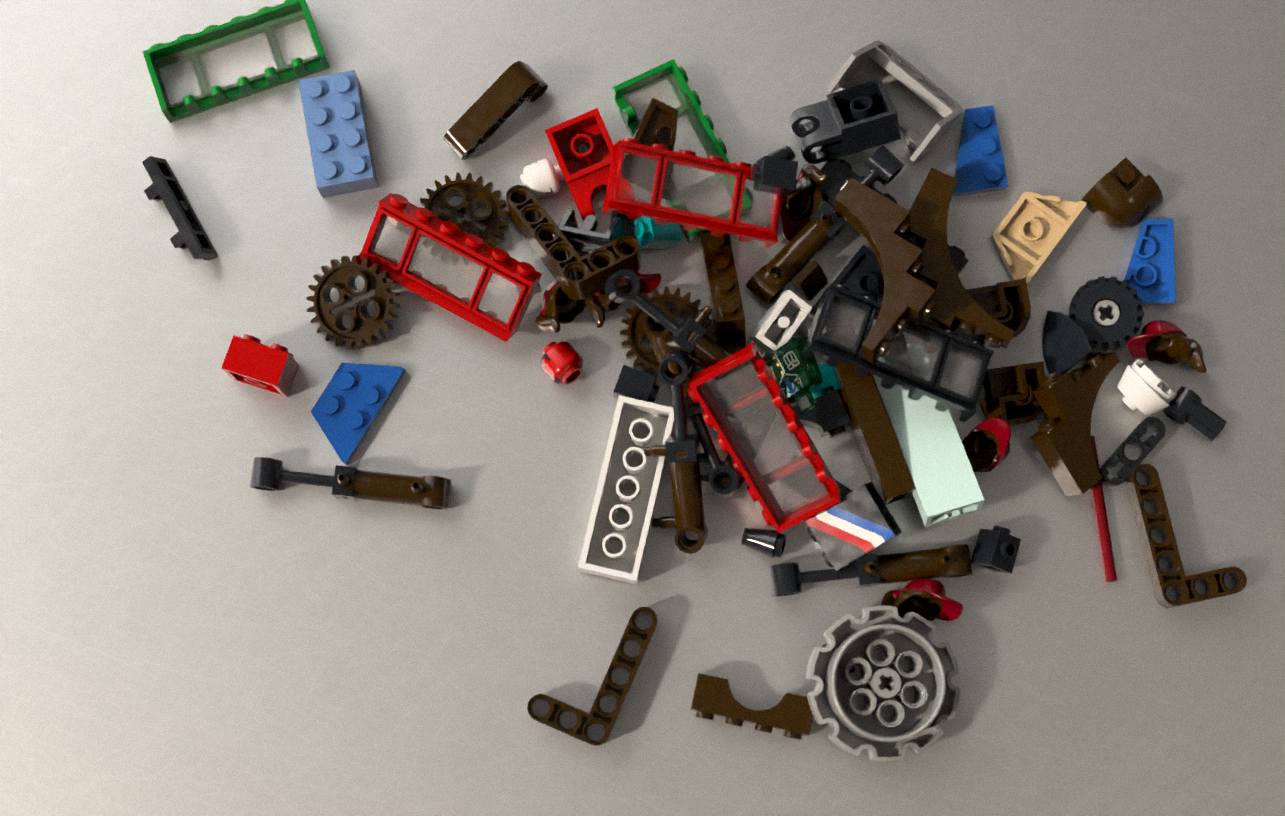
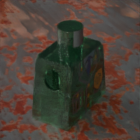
(796, 373)

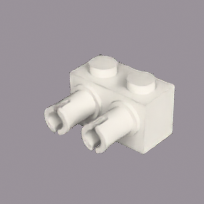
(781, 321)

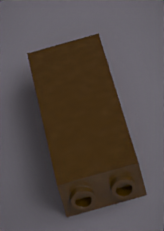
(873, 434)

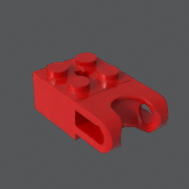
(585, 172)

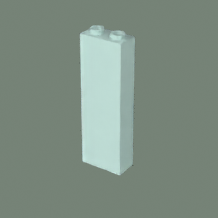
(933, 456)

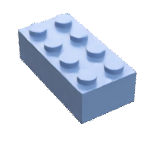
(338, 134)

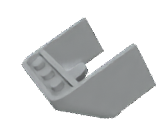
(919, 103)

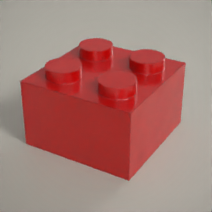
(260, 365)

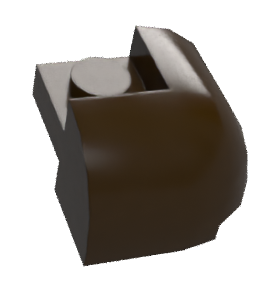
(1123, 196)
(1006, 303)
(1011, 392)

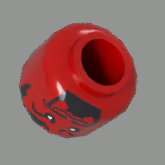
(561, 362)

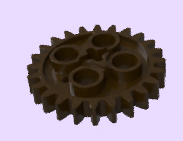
(474, 196)
(635, 325)
(363, 326)

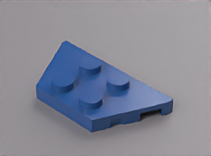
(354, 403)

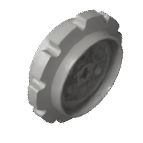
(913, 723)

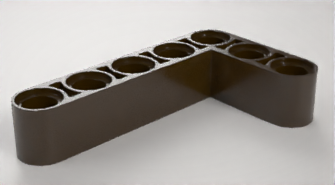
(575, 274)
(1168, 548)
(608, 687)

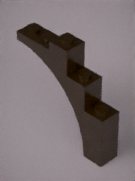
(885, 228)
(953, 301)

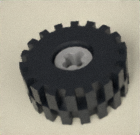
(1126, 312)

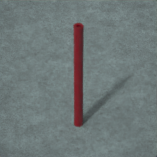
(1102, 525)

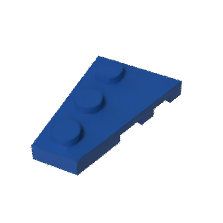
(980, 155)

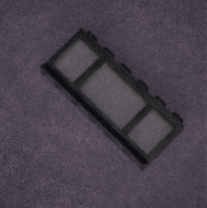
(920, 359)

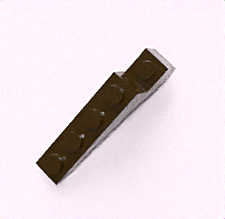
(724, 293)

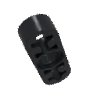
(1139, 431)

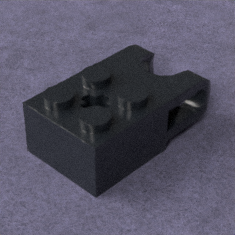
(846, 122)

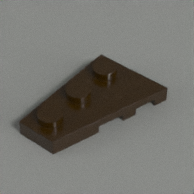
(658, 125)

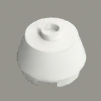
(1144, 389)

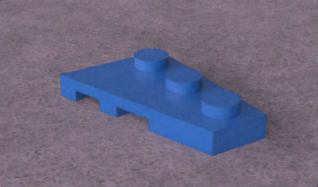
(1153, 263)

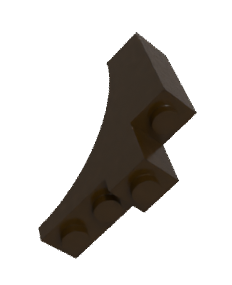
(1066, 435)

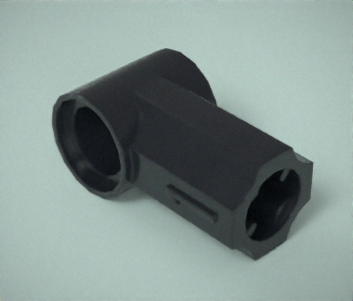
(1189, 411)

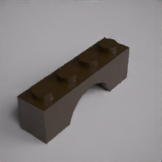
(714, 697)

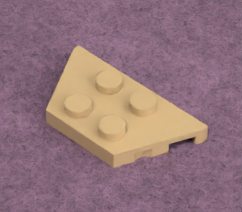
(1033, 231)

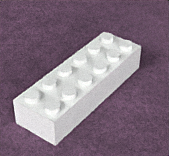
(626, 491)

